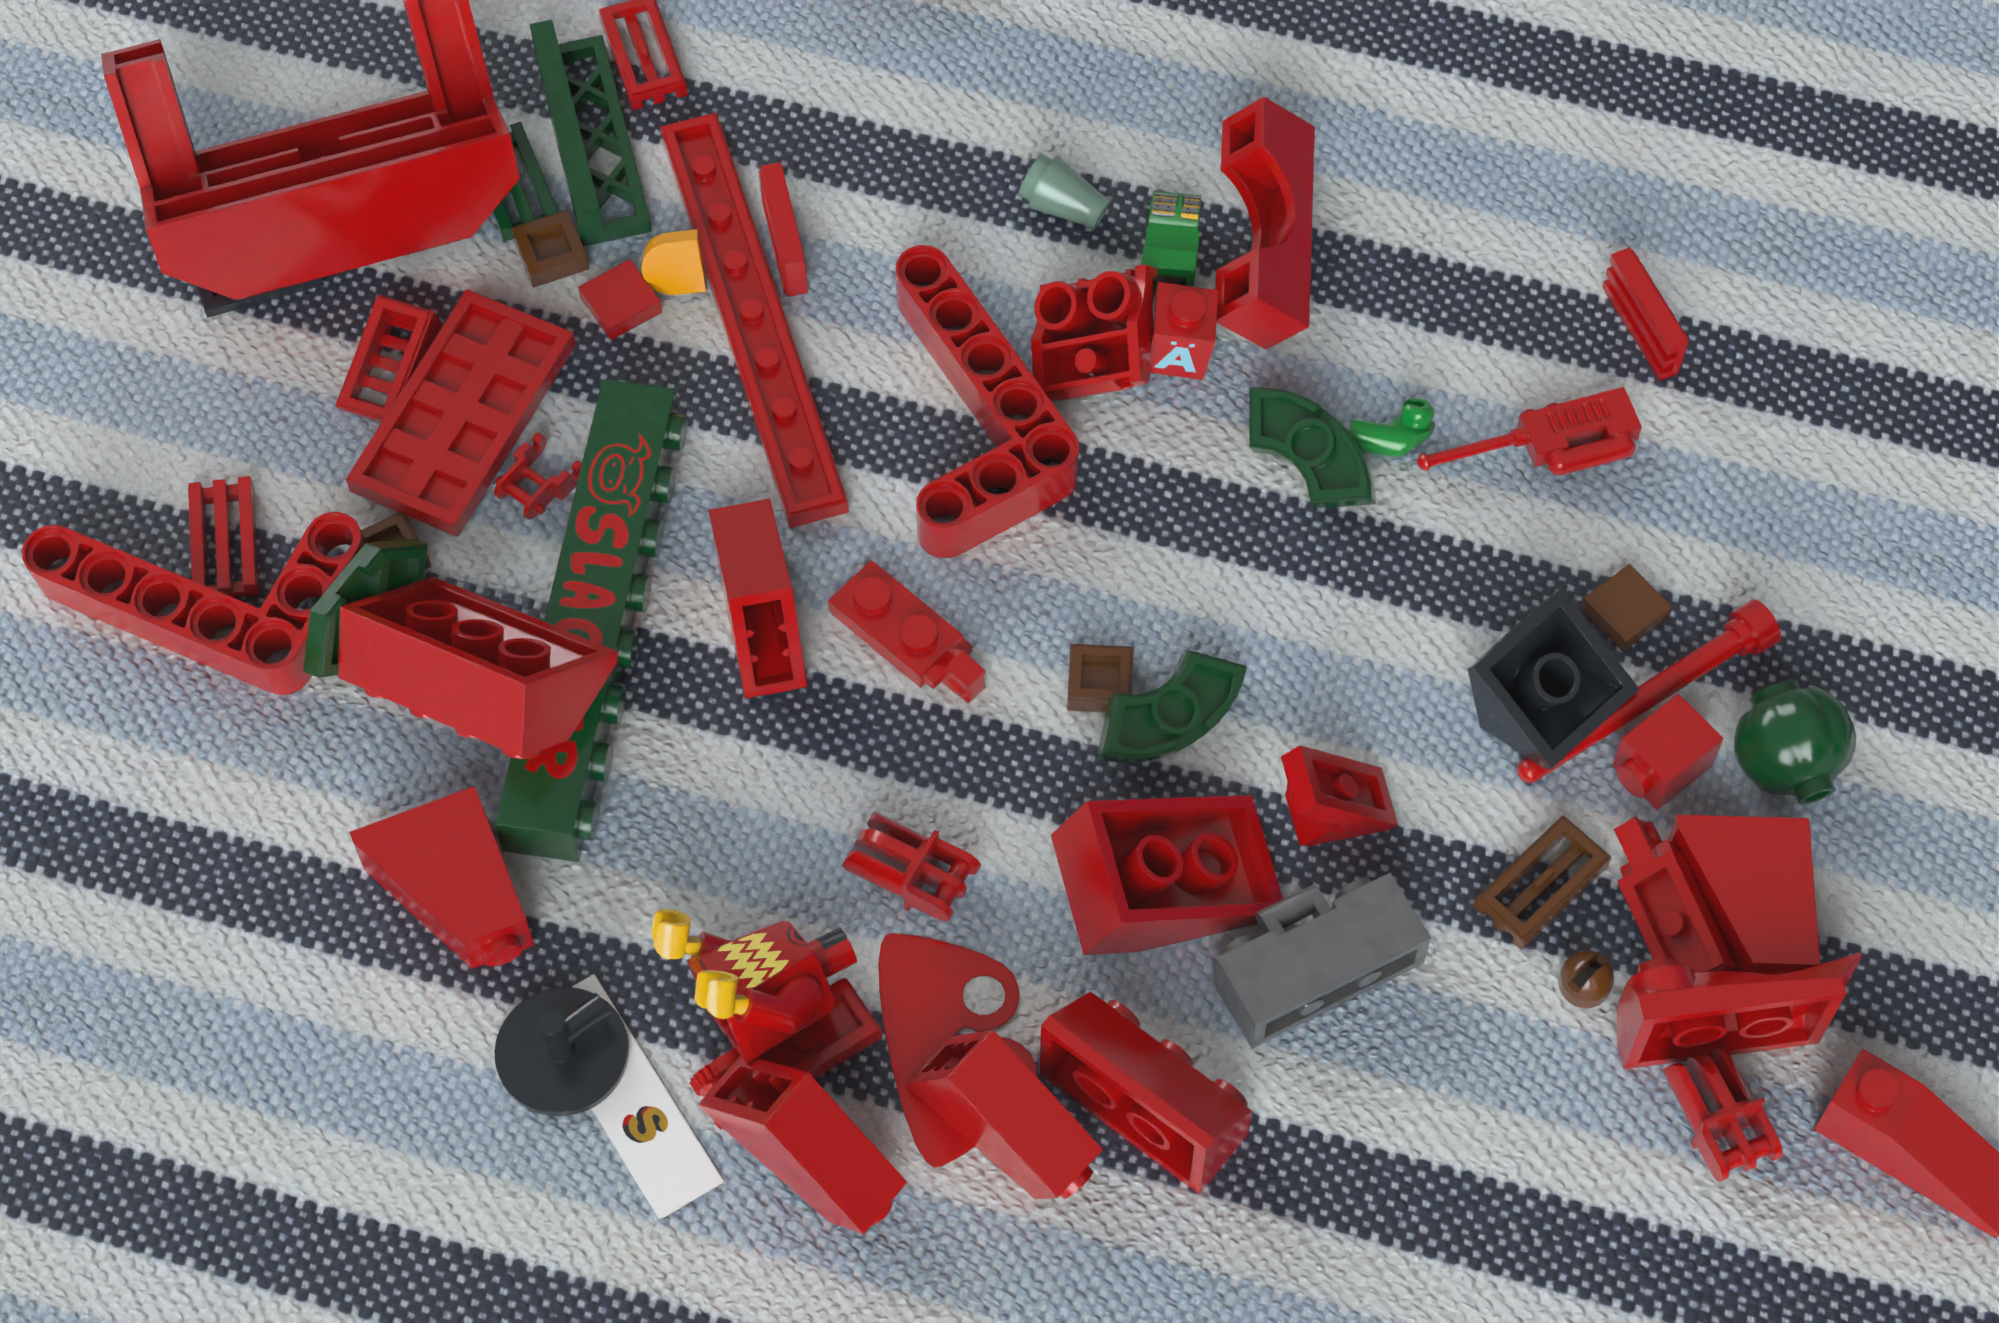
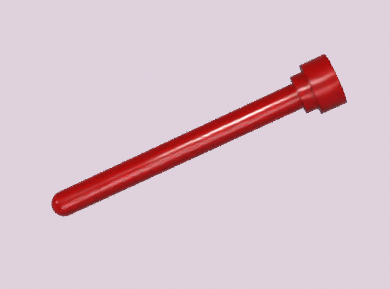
(1749, 630)

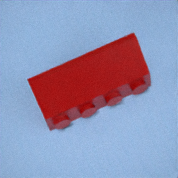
(472, 664)

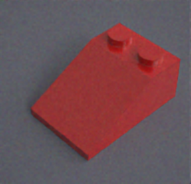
(1163, 870)

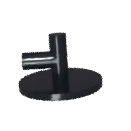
(561, 1051)

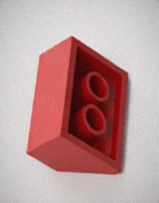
(1143, 1088)

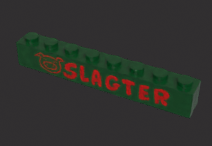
(596, 595)

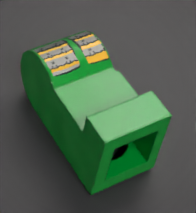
(1173, 236)

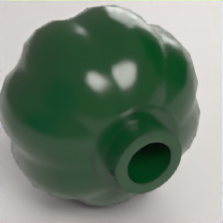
(1795, 741)

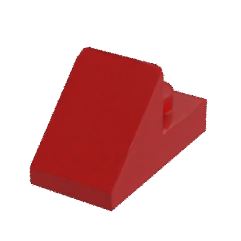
(1335, 797)

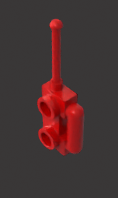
(1550, 431)

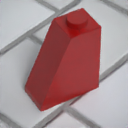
(758, 598)
(449, 876)
(1756, 886)
(1007, 1114)
(805, 1141)

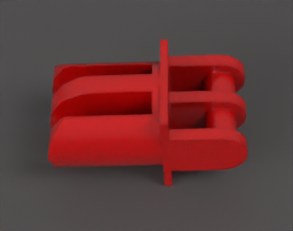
(906, 860)
(1719, 1107)

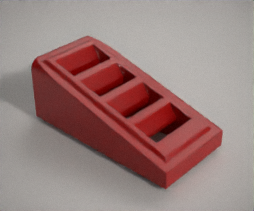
(376, 335)

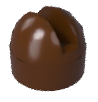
(1595, 989)

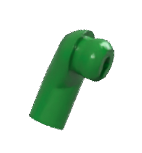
(1398, 435)

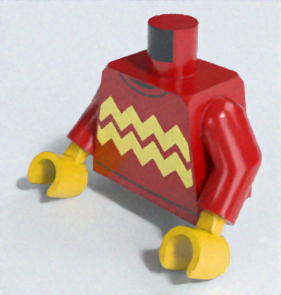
(758, 984)

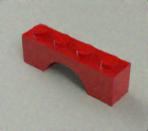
(1272, 167)

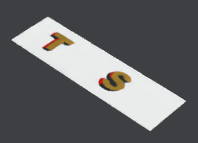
(653, 1132)

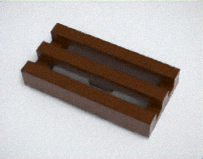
(1507, 917)

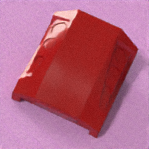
(1094, 334)

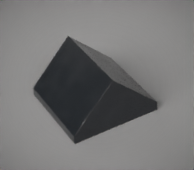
(1548, 683)

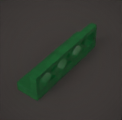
(570, 131)

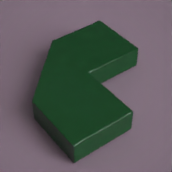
(372, 571)

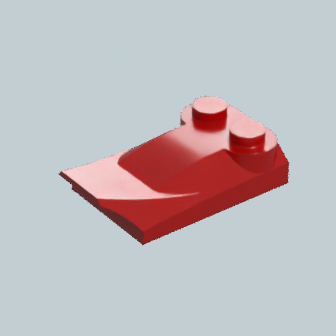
(1678, 1013)

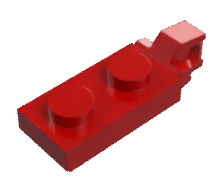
(907, 632)
(1668, 901)

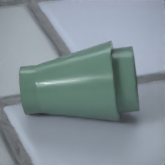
(1061, 192)

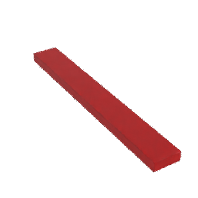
(754, 322)

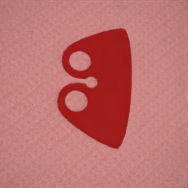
(925, 1007)

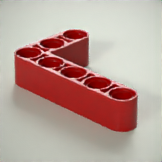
(991, 400)
(200, 608)

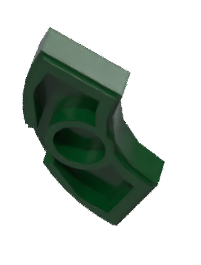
(1314, 443)
(1171, 716)

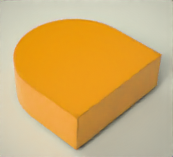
(675, 263)

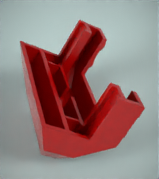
(323, 189)

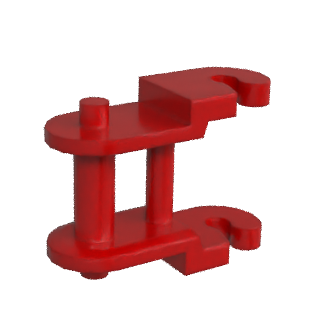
(553, 487)

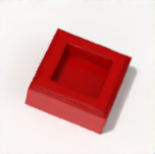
(620, 299)

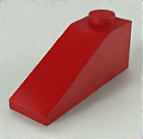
(1915, 1140)

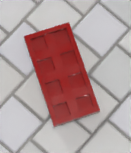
(461, 412)

